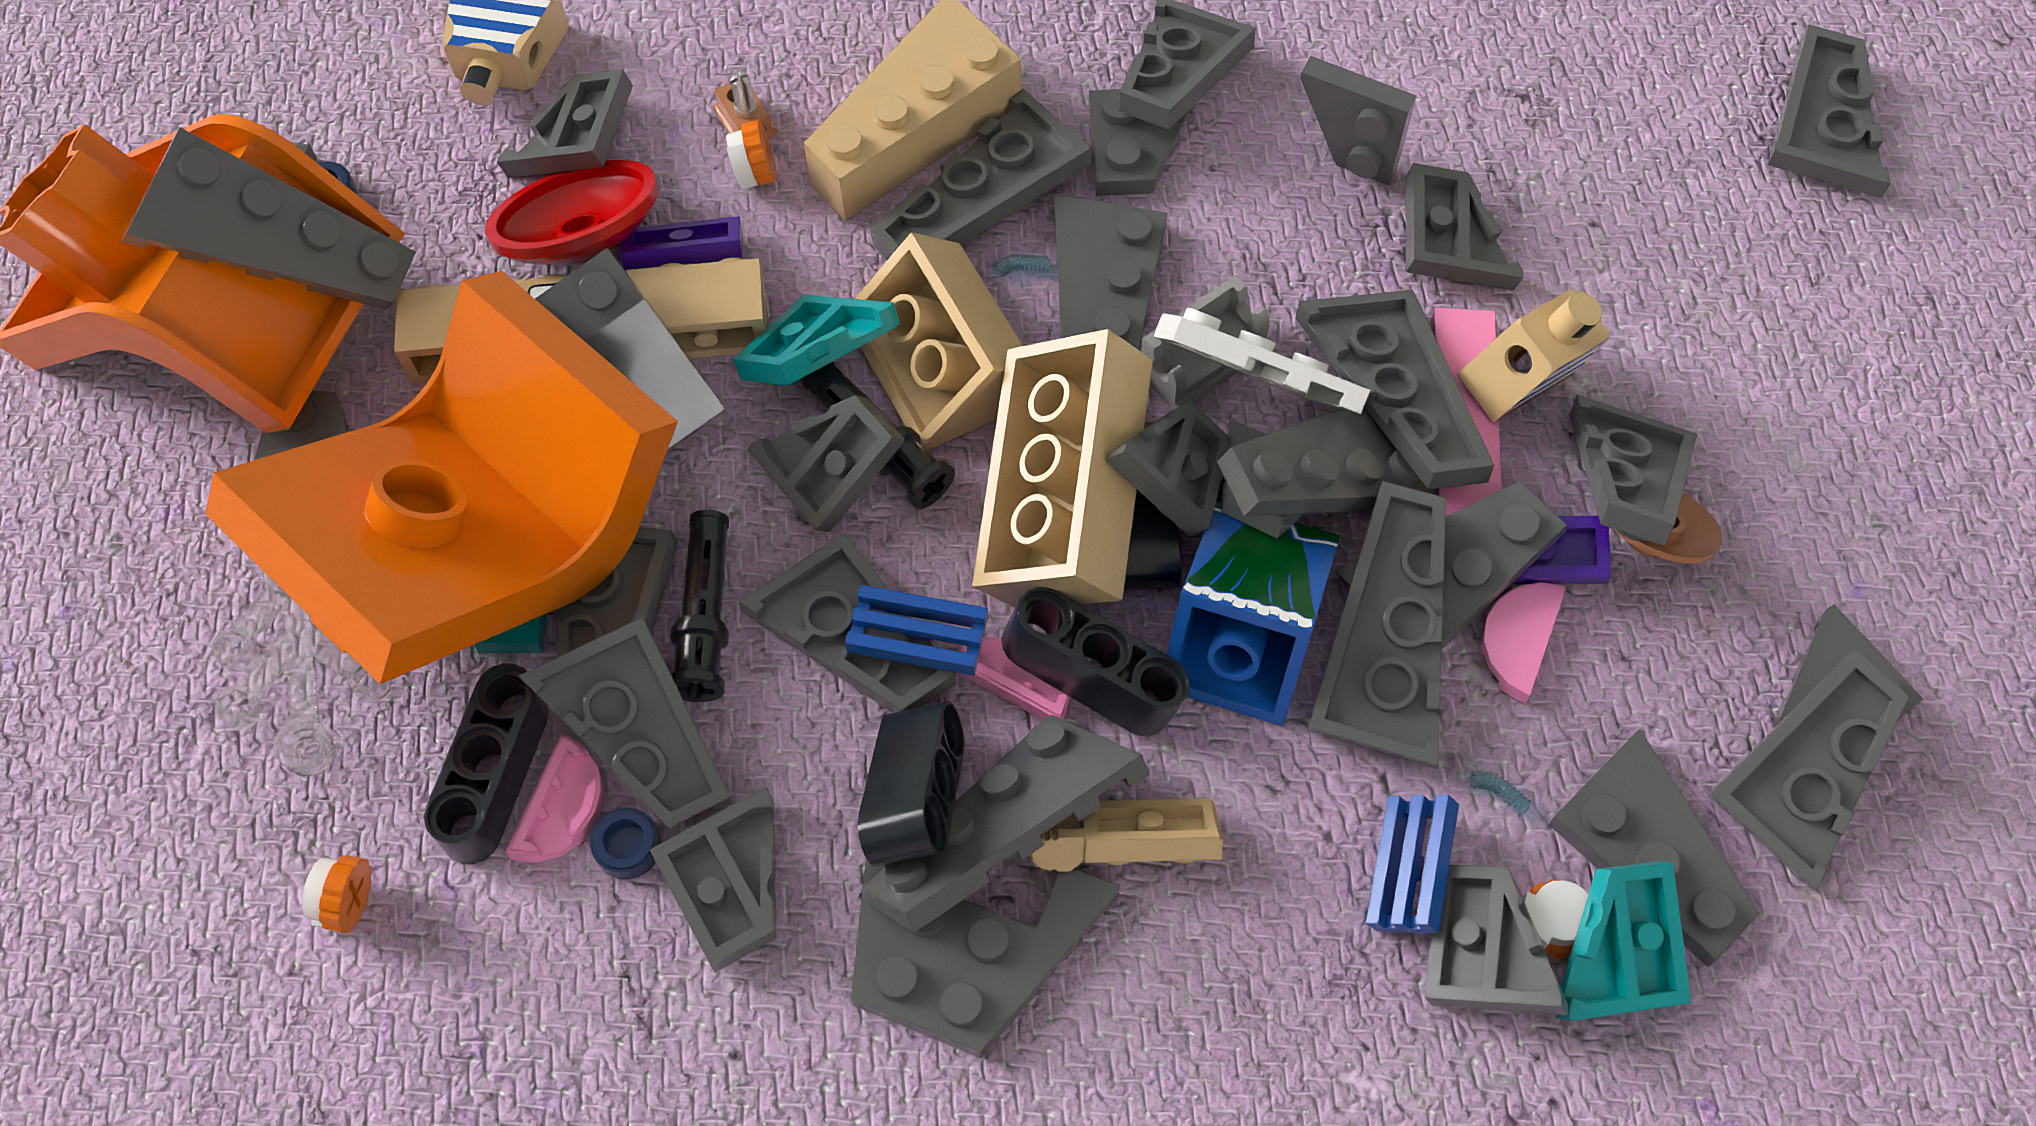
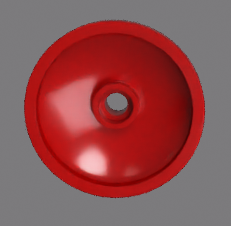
(573, 214)

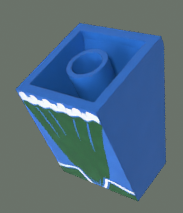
(1250, 614)

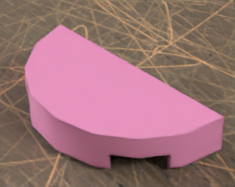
(1518, 635)
(1016, 685)
(561, 807)

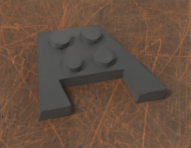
(970, 966)

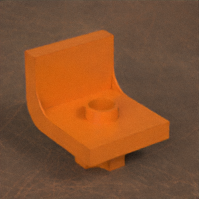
(226, 331)
(469, 504)

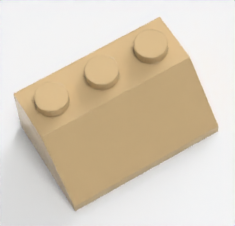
(951, 341)

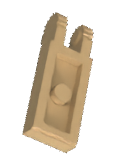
(1134, 833)

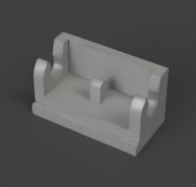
(1186, 376)

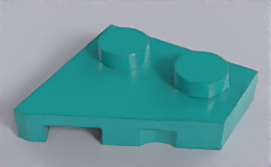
(813, 335)
(1627, 945)

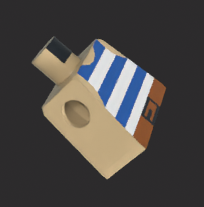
(501, 43)
(1557, 337)

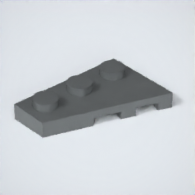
(1181, 61)
(1828, 115)
(1632, 468)
(1487, 551)
(624, 595)
(813, 613)
(634, 720)
(1812, 767)
(1639, 816)

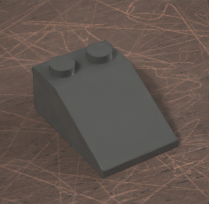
(621, 325)

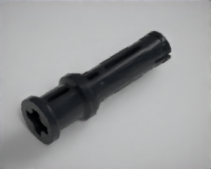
(911, 464)
(700, 628)

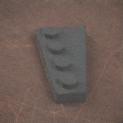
(995, 177)
(1413, 397)
(1387, 650)
(1001, 817)

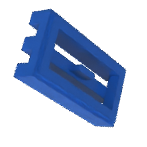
(920, 607)
(1401, 864)

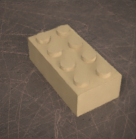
(1051, 498)

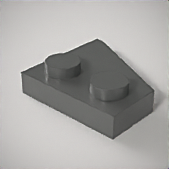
(1126, 149)
(1452, 231)
(1489, 948)

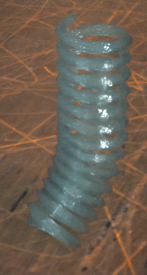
(1009, 264)
(1484, 780)

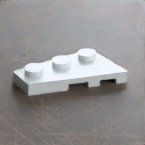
(1256, 358)

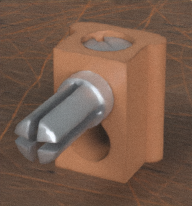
(740, 104)

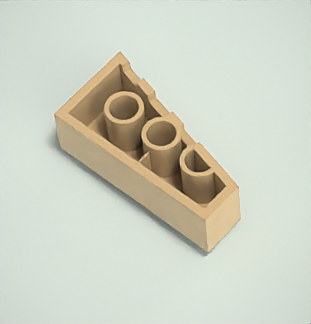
(912, 108)

